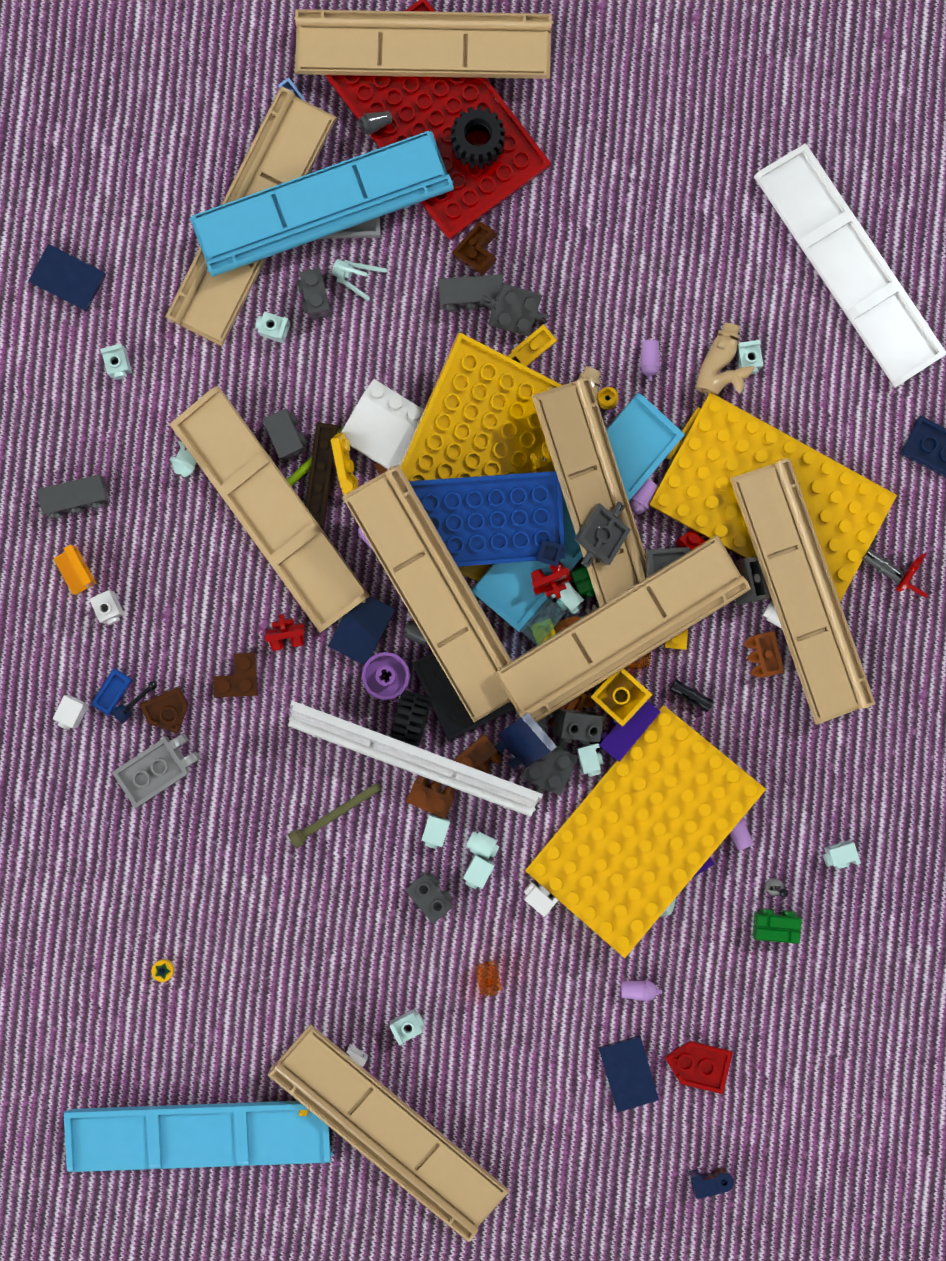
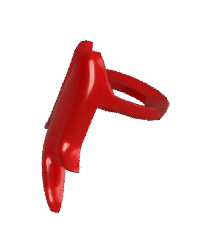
(904, 584)

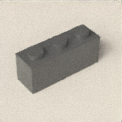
(467, 291)
(73, 496)

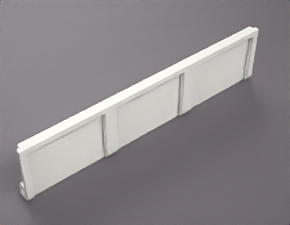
(850, 265)
(413, 759)

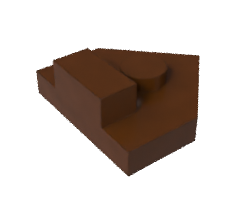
(166, 709)

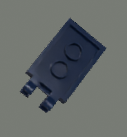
(525, 741)

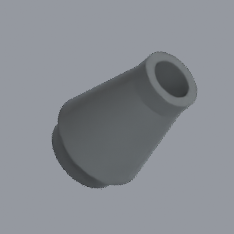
(374, 121)

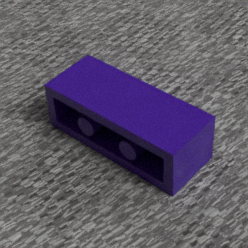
(620, 739)

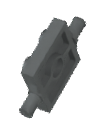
(514, 309)
(602, 534)
(552, 770)

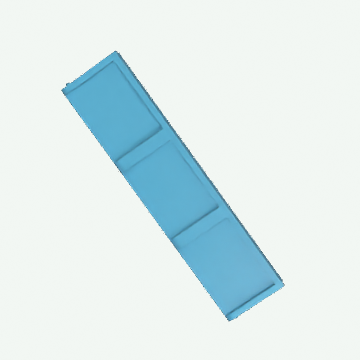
(321, 203)
(640, 442)
(194, 1136)

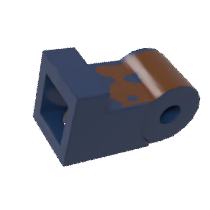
(711, 1183)

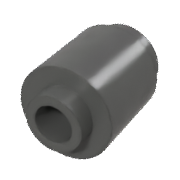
(414, 633)

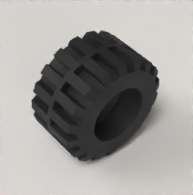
(482, 121)
(410, 718)

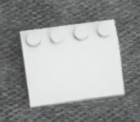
(382, 425)

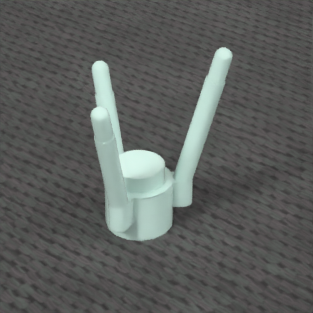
(344, 270)

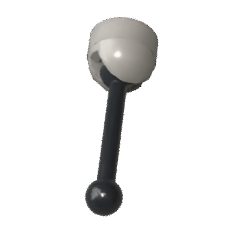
(776, 887)

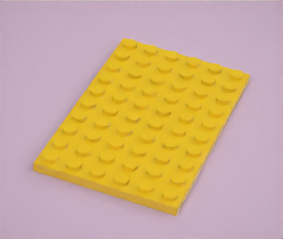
(478, 421)
(732, 442)
(645, 831)

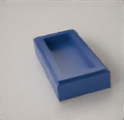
(111, 691)

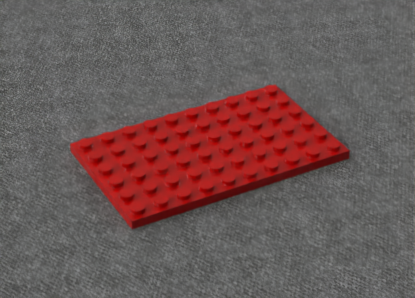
(433, 105)

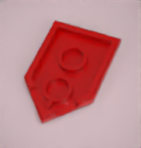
(701, 1066)

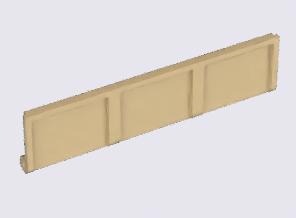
(423, 43)
(279, 153)
(590, 477)
(269, 509)
(432, 588)
(802, 591)
(622, 630)
(388, 1132)

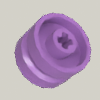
(373, 675)

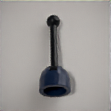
(123, 712)

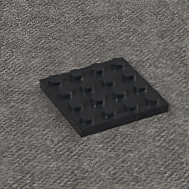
(446, 702)

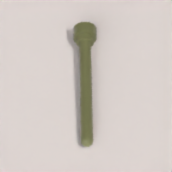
(299, 836)

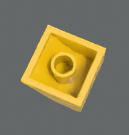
(621, 696)

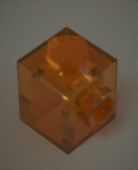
(488, 978)

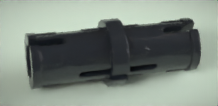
(691, 695)

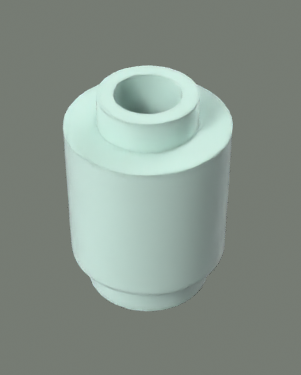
(482, 845)

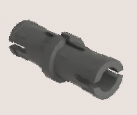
(883, 566)

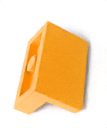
(74, 570)

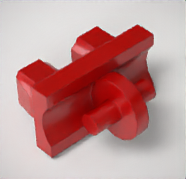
(552, 583)
(285, 629)

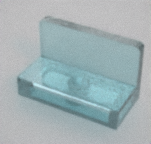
(542, 621)

